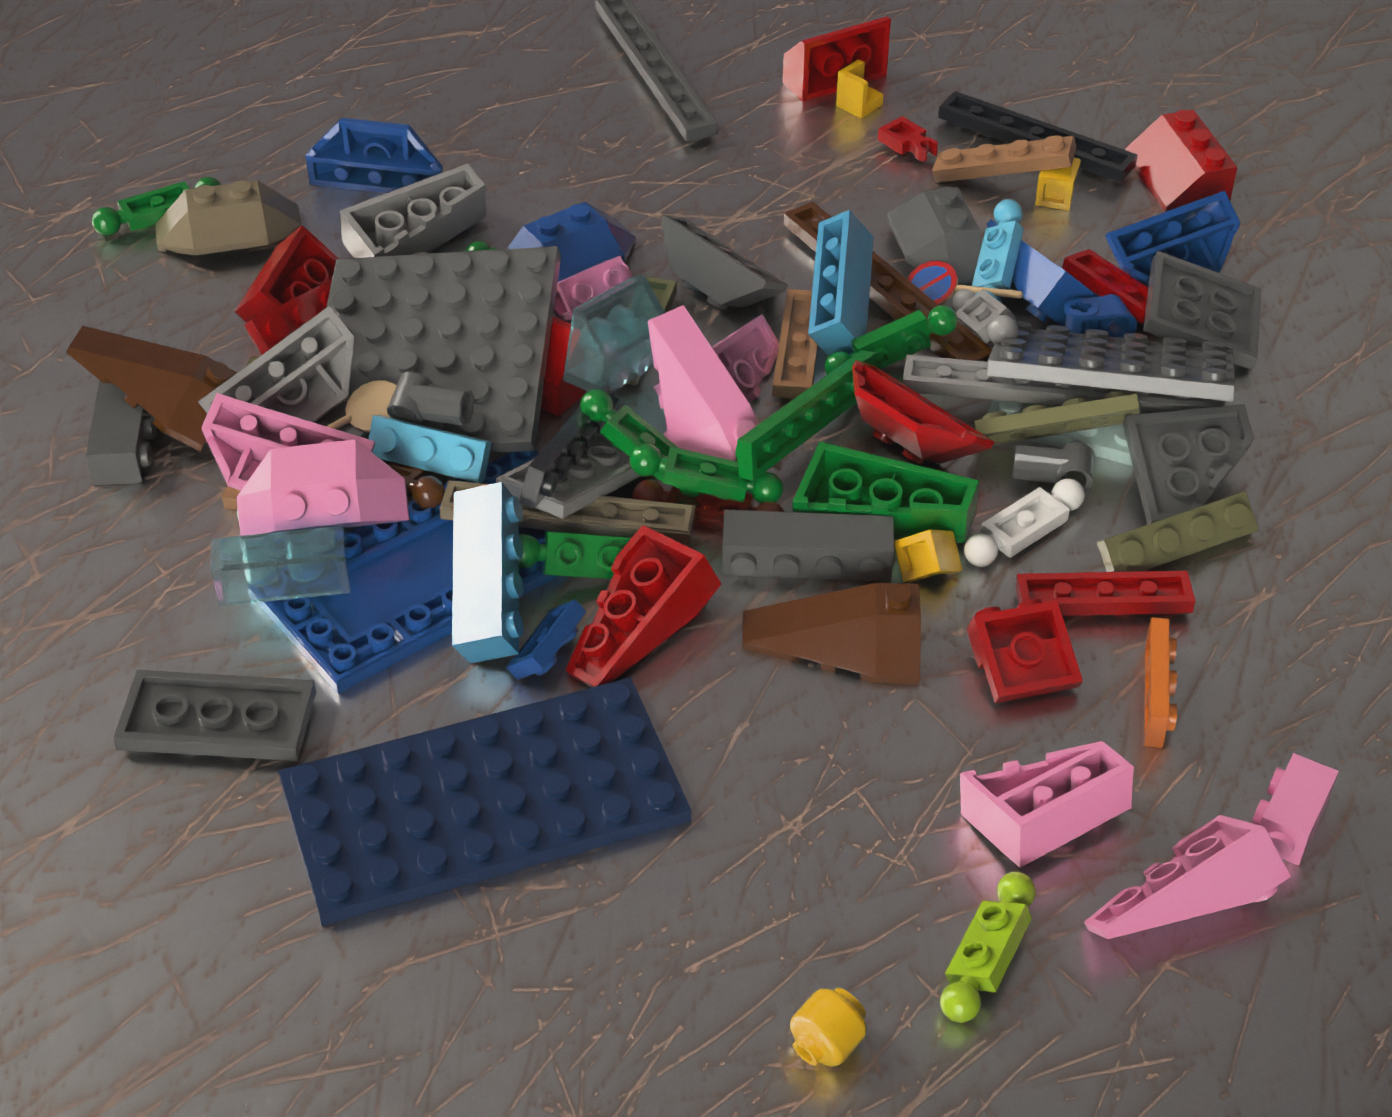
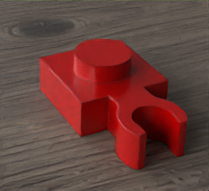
(907, 136)

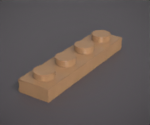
(1004, 159)
(796, 348)

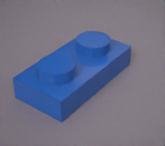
(553, 632)

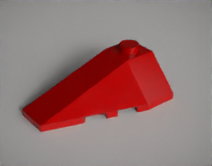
(650, 597)

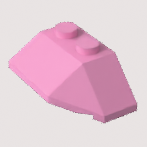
(245, 433)
(321, 488)

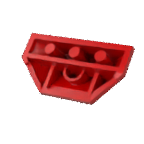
(912, 420)

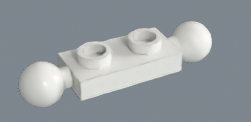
(1024, 522)

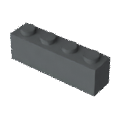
(118, 439)
(807, 545)

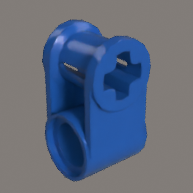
(1099, 313)

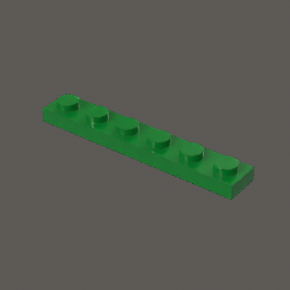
(798, 419)

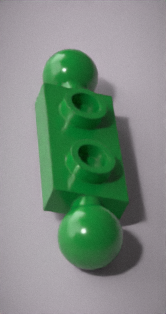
(143, 209)
(899, 337)
(625, 427)
(704, 474)
(573, 554)

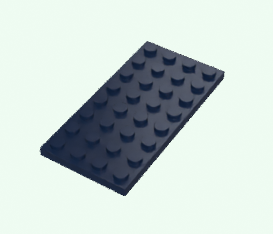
(480, 799)

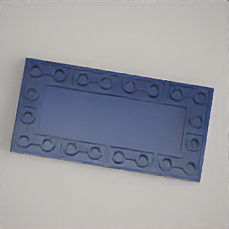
(396, 594)

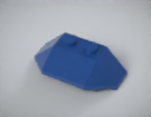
(370, 157)
(1193, 232)
(582, 236)

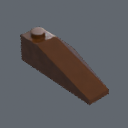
(155, 377)
(856, 629)

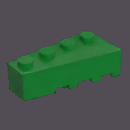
(868, 484)

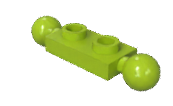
(988, 947)

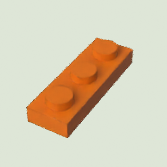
(1159, 683)

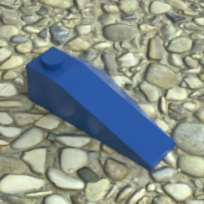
(1044, 283)

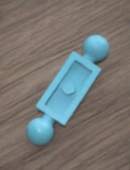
(1000, 248)

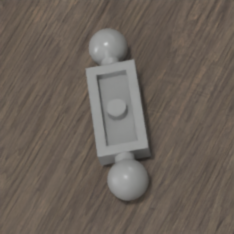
(984, 316)

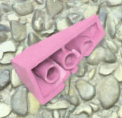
(747, 356)
(698, 395)
(1213, 871)

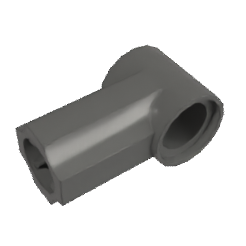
(420, 400)
(1052, 465)

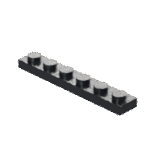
(1010, 126)
(558, 455)

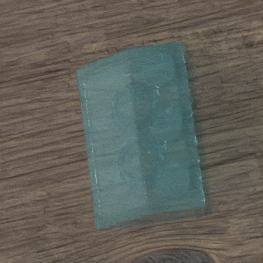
(612, 337)
(280, 565)

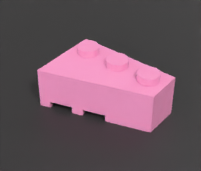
(1047, 802)

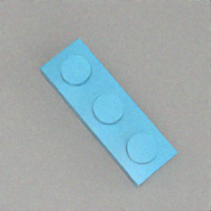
(430, 448)

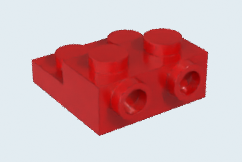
(1024, 650)

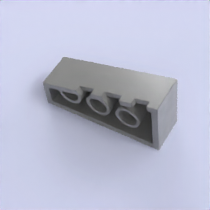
(415, 215)

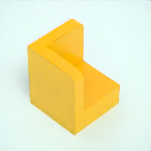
(854, 93)
(1057, 187)
(927, 555)

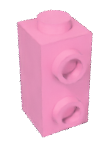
(588, 284)
(1296, 805)

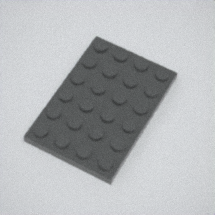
(1116, 362)

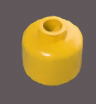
(828, 1027)

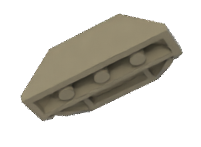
(226, 219)

